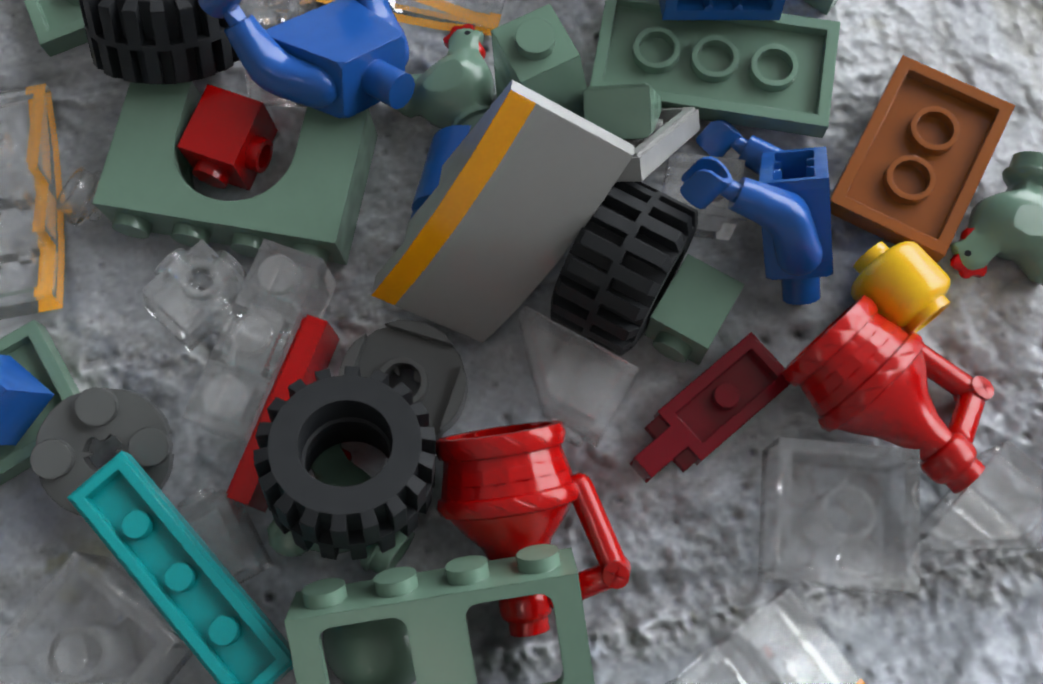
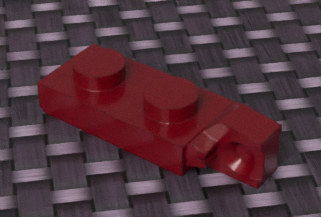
(711, 408)

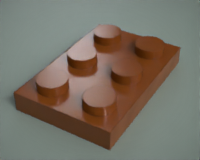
(920, 158)

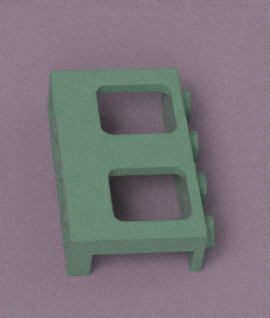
(435, 611)

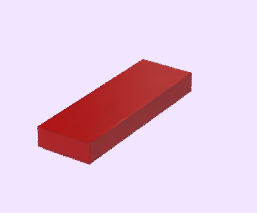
(308, 353)

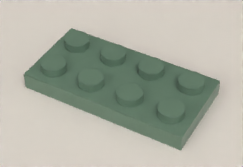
(731, 70)

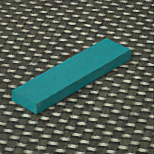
(181, 575)

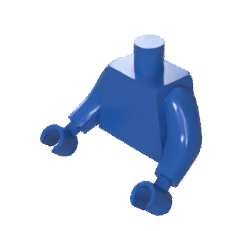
(327, 58)
(787, 203)

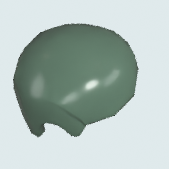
(370, 652)

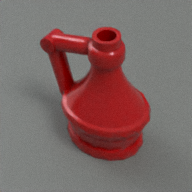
(873, 383)
(512, 492)

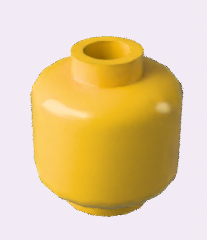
(902, 283)

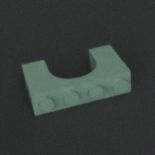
(310, 209)

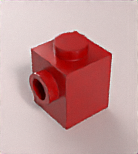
(228, 139)

